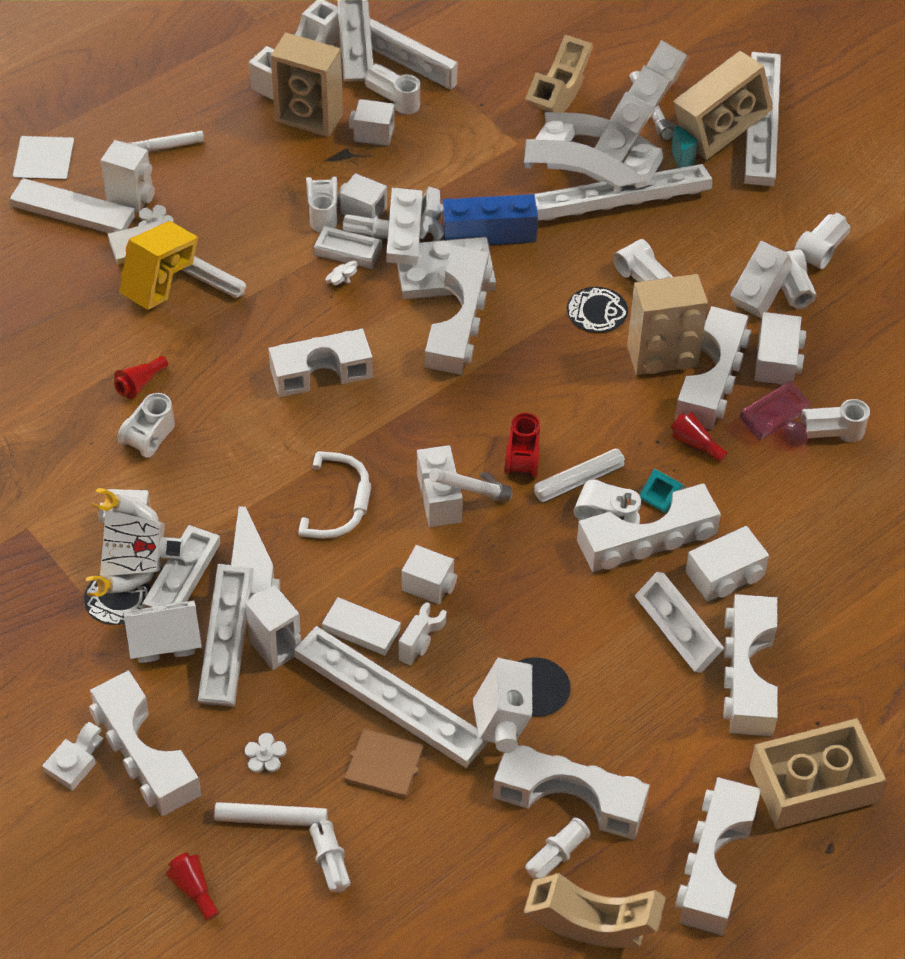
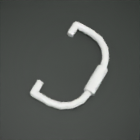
(361, 500)

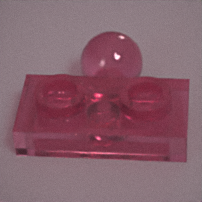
(776, 412)

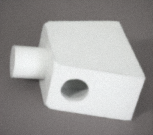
(504, 703)

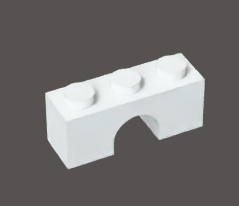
(342, 352)

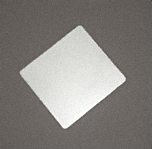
(43, 157)

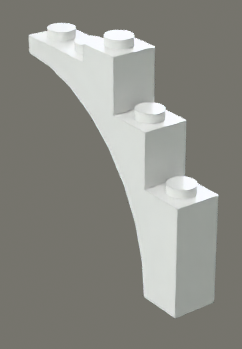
(641, 101)

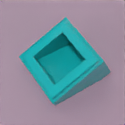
(683, 147)
(659, 490)

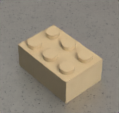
(307, 84)
(724, 103)
(667, 324)
(817, 773)

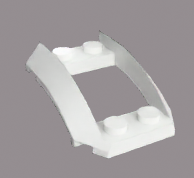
(555, 148)

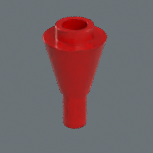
(133, 379)
(691, 432)
(188, 876)

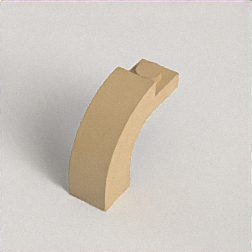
(564, 79)
(593, 918)

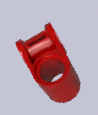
(523, 445)

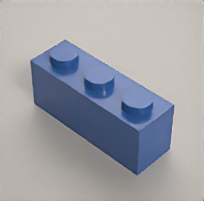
(496, 217)

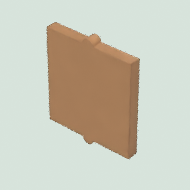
(384, 763)

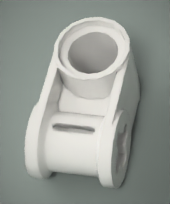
(322, 203)
(148, 424)
(602, 498)

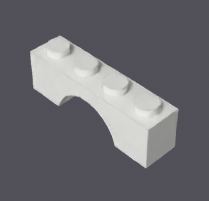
(317, 23)
(722, 340)
(449, 341)
(612, 541)
(751, 699)
(165, 775)
(531, 775)
(709, 893)

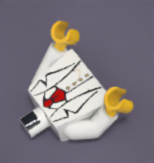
(131, 544)

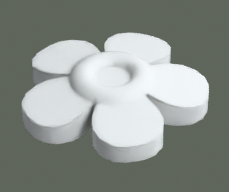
(158, 214)
(342, 273)
(265, 754)

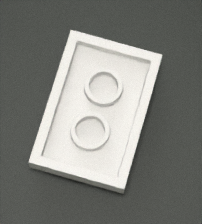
(428, 275)

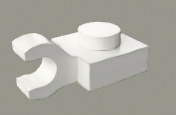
(430, 214)
(416, 638)
(74, 761)

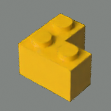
(152, 261)

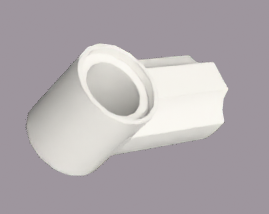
(402, 89)
(821, 242)
(639, 262)
(797, 284)
(846, 422)

